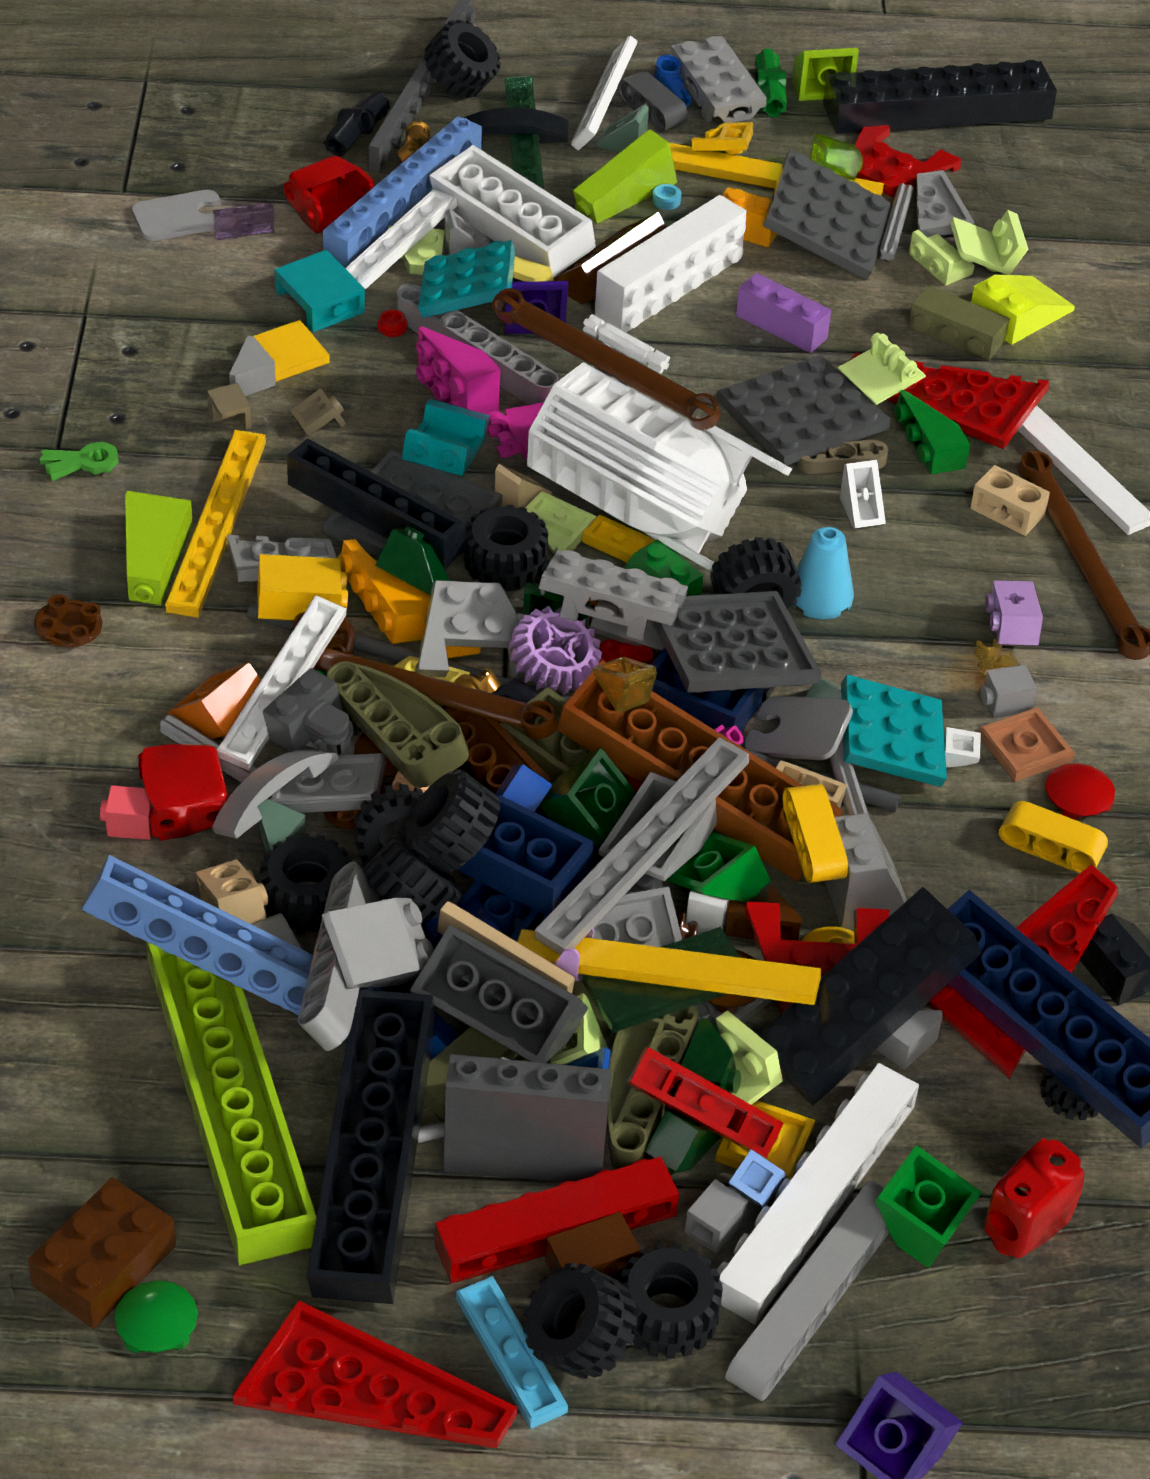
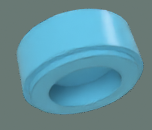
(666, 196)

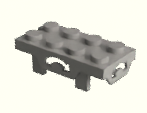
(719, 78)
(638, 593)

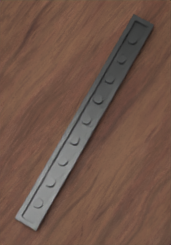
(410, 100)

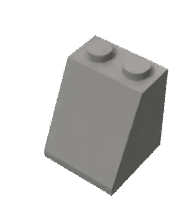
(871, 872)

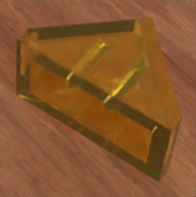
(626, 682)

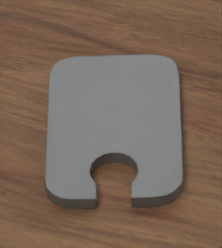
(175, 215)
(806, 729)

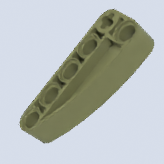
(401, 723)
(665, 1035)

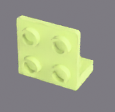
(995, 250)
(752, 1057)

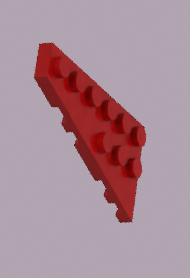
(976, 401)
(1061, 930)
(349, 1377)

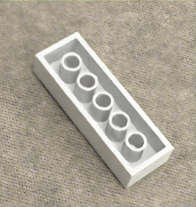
(515, 209)
(670, 264)

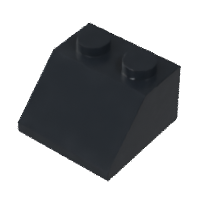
(1119, 959)

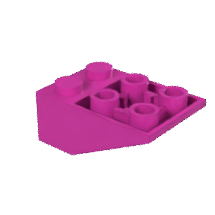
(457, 372)

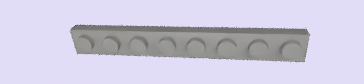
(641, 846)

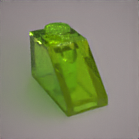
(836, 155)

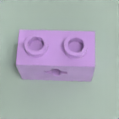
(1014, 612)

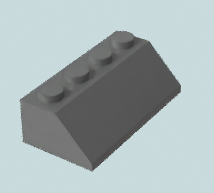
(499, 997)

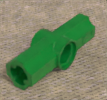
(771, 81)

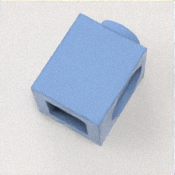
(757, 1179)

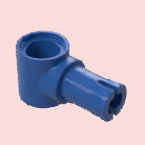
(668, 73)

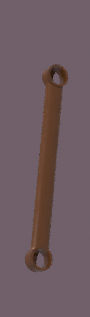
(607, 359)
(1087, 557)
(460, 696)

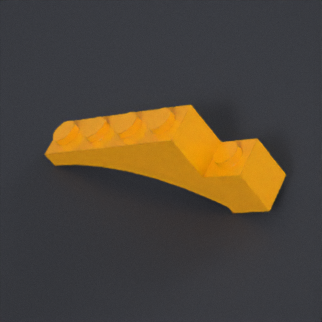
(391, 601)

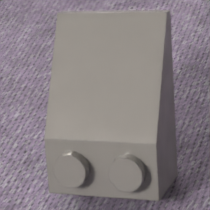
(683, 848)
(379, 942)

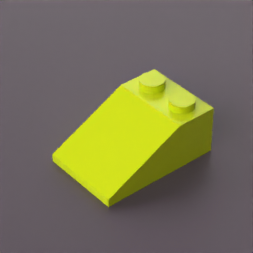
(1023, 300)

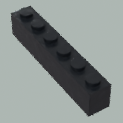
(371, 499)

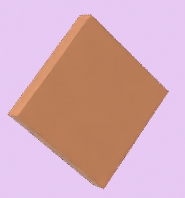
(1026, 744)

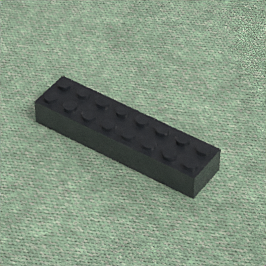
(939, 96)
(372, 1148)

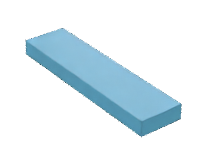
(506, 1346)

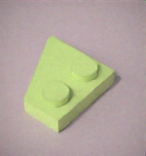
(427, 247)
(562, 520)

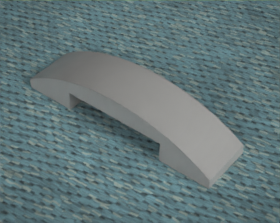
(241, 808)

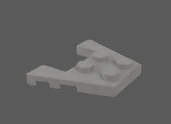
(465, 616)

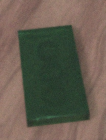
(632, 1002)

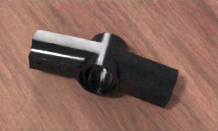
(356, 121)

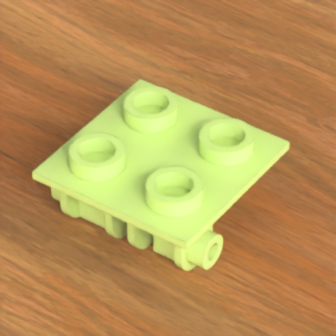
(881, 370)

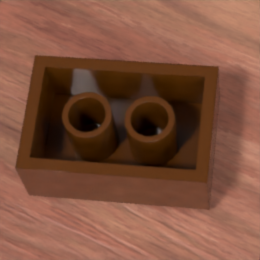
(102, 1252)

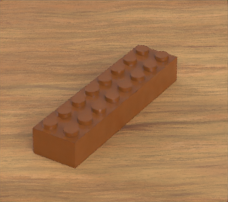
(668, 742)

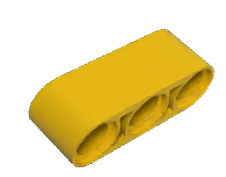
(815, 833)
(1053, 837)

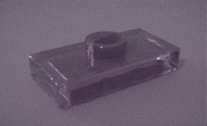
(243, 221)

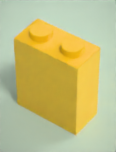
(291, 582)

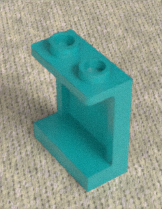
(321, 289)
(446, 438)

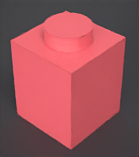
(127, 813)

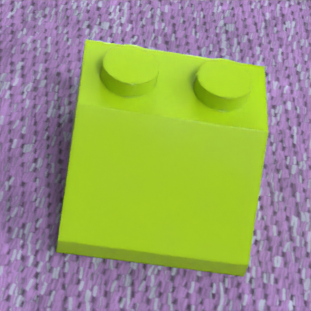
(813, 65)

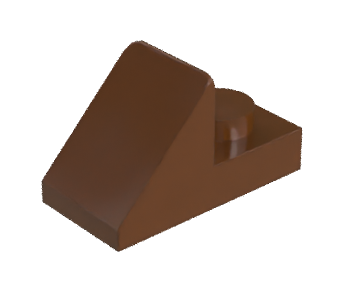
(739, 926)

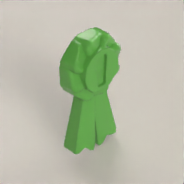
(94, 458)

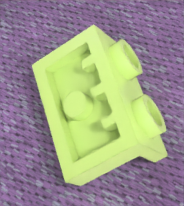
(939, 258)

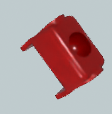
(326, 190)
(182, 786)
(1030, 1218)

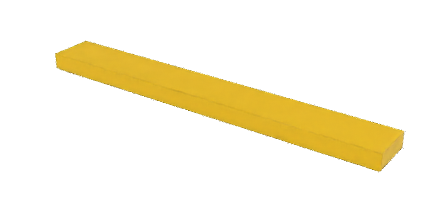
(739, 168)
(215, 523)
(688, 969)

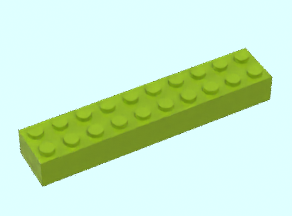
(235, 1110)

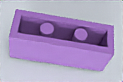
(783, 312)

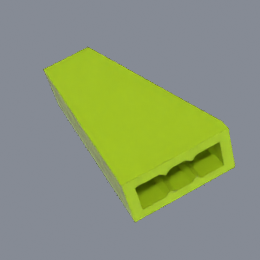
(626, 178)
(154, 542)

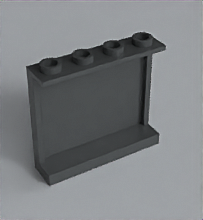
(525, 1119)

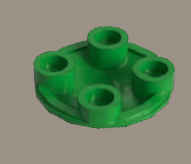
(156, 1317)

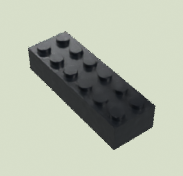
(870, 994)

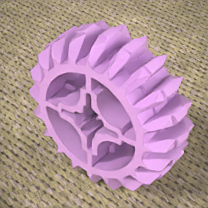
(556, 641)

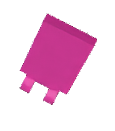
(513, 429)

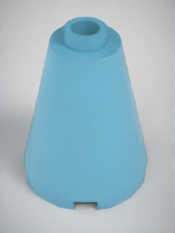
(825, 575)

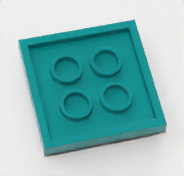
(466, 278)
(894, 731)

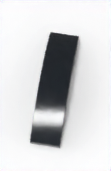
(522, 121)

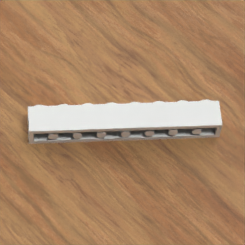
(815, 1193)

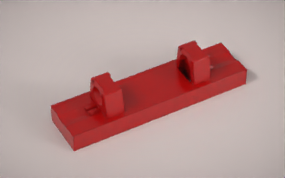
(705, 1102)

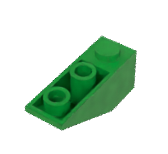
(936, 437)

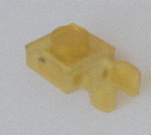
(992, 657)

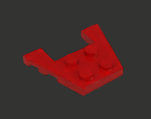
(892, 166)
(824, 955)

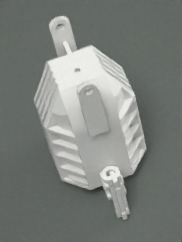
(638, 454)

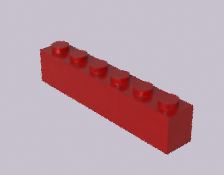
(518, 1228)

